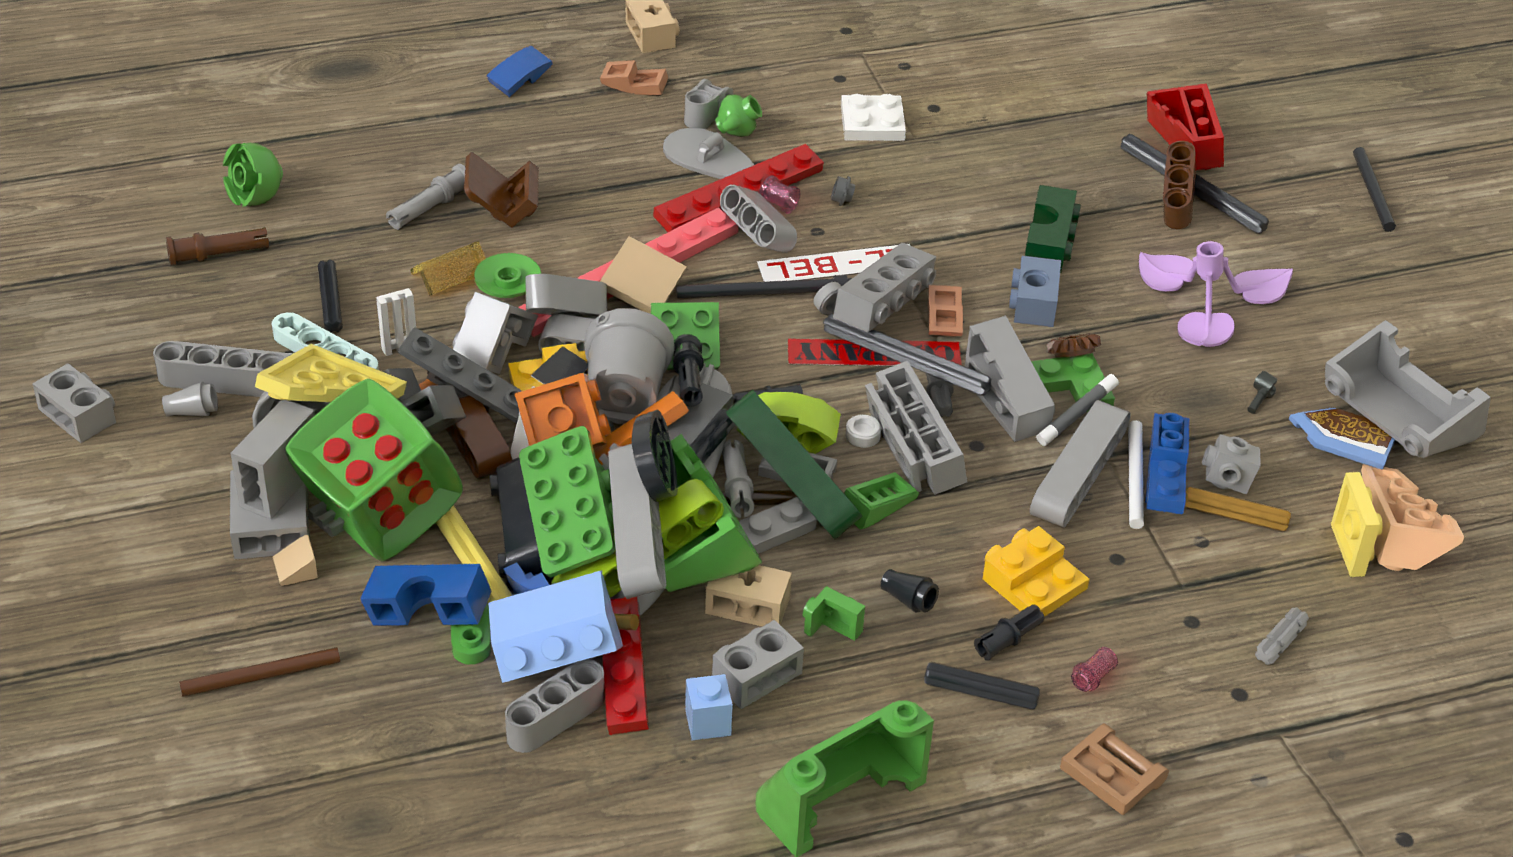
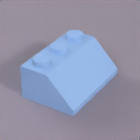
(553, 626)

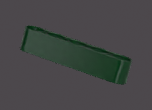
(794, 464)

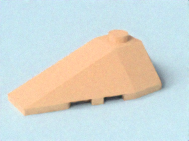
(1411, 526)

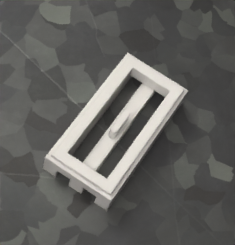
(409, 313)

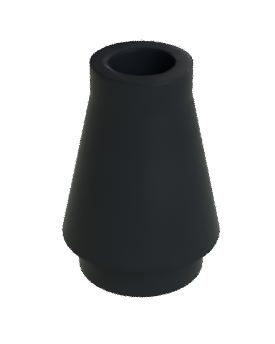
(912, 590)

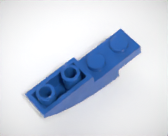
(1168, 463)

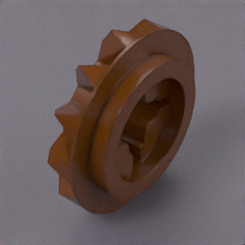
(1073, 345)

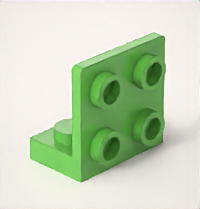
(695, 319)

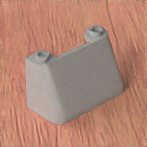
(1403, 399)

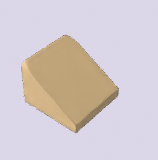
(296, 562)

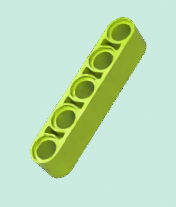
(681, 521)

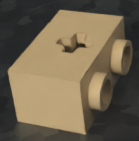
(651, 24)
(750, 596)

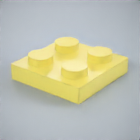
(1356, 524)

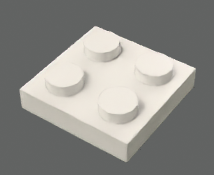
(873, 117)

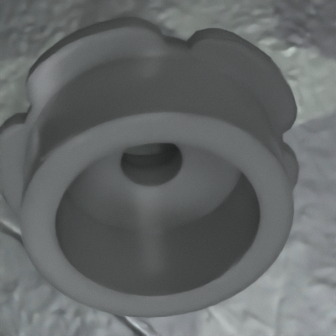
(842, 190)

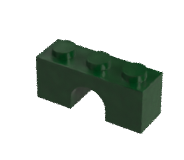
(1053, 224)

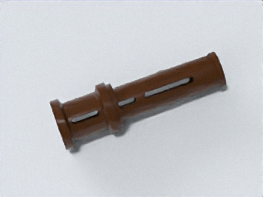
(200, 247)

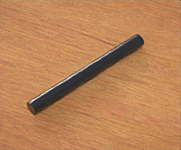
(1374, 189)

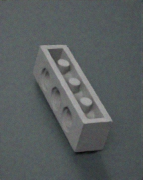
(884, 287)

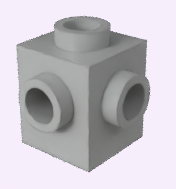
(1231, 463)

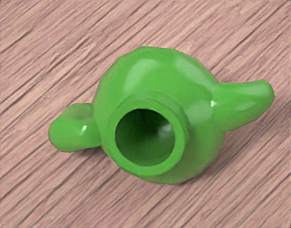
(738, 115)

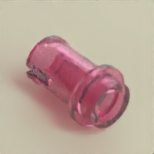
(1087, 674)

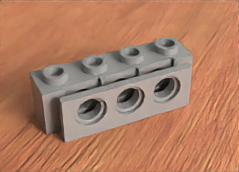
(915, 430)

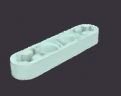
(294, 331)

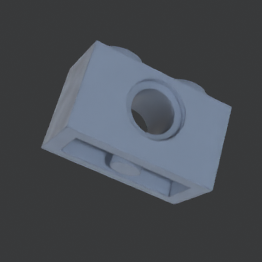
(1036, 291)

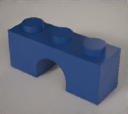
(399, 590)

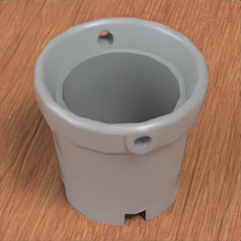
(627, 359)

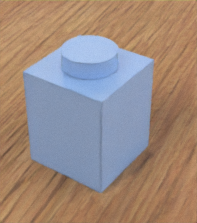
(708, 707)

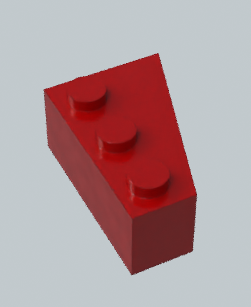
(1188, 116)

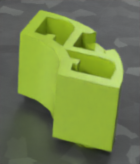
(807, 418)

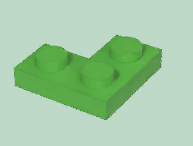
(1072, 373)

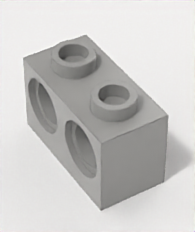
(74, 402)
(759, 663)

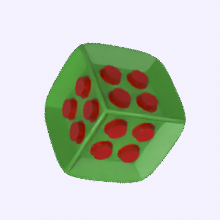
(375, 468)

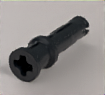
(688, 364)

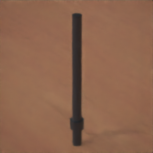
(756, 288)

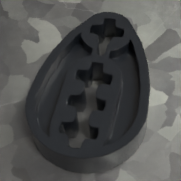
(654, 456)

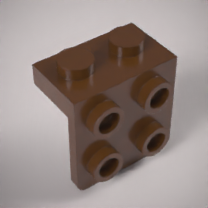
(503, 197)

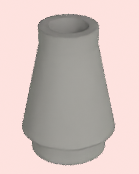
(192, 401)

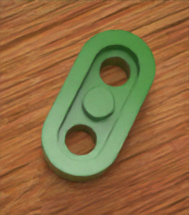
(472, 642)

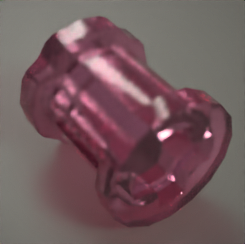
(780, 194)

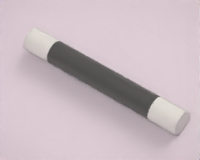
(1077, 410)

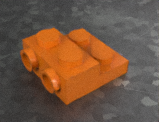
(562, 407)

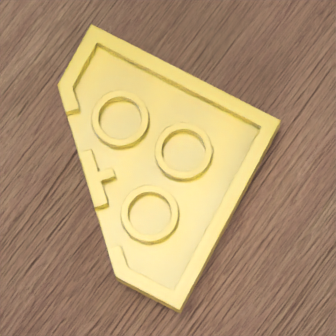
(320, 376)

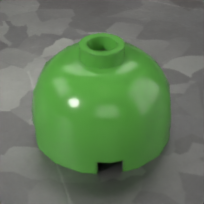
(252, 174)

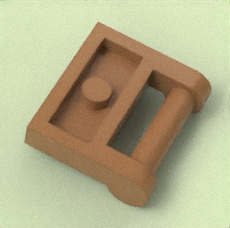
(1109, 776)

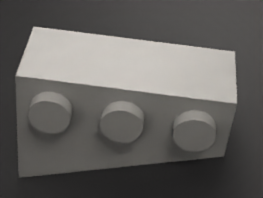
(1017, 392)

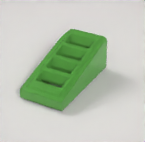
(877, 501)

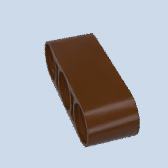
(1179, 184)
(479, 439)

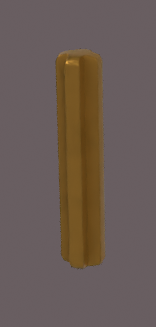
(1237, 509)

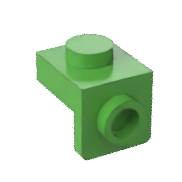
(835, 612)

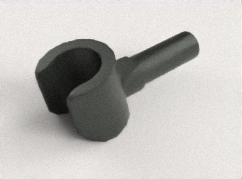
(1265, 385)

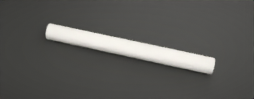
(1136, 496)

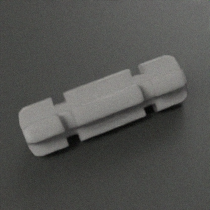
(1281, 636)

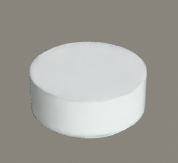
(863, 431)

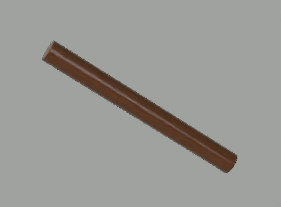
(259, 671)

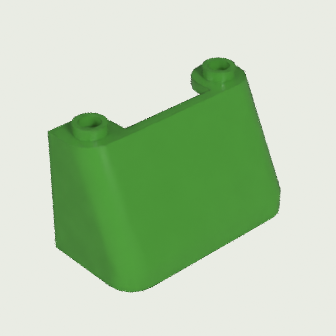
(717, 551)
(883, 745)

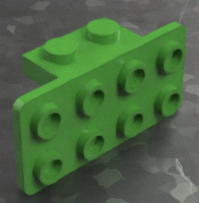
(568, 501)

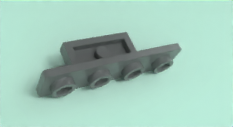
(466, 376)

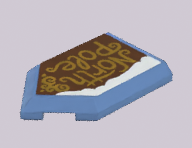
(1345, 435)

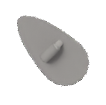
(704, 152)

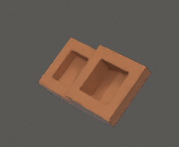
(627, 78)
(945, 310)

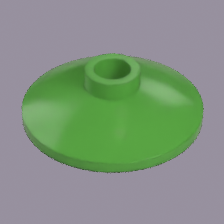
(505, 274)

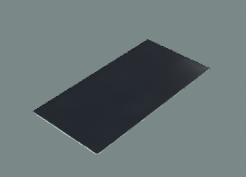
(560, 366)

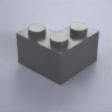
(434, 406)

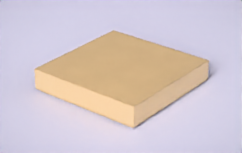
(642, 275)

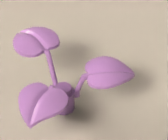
(1210, 329)

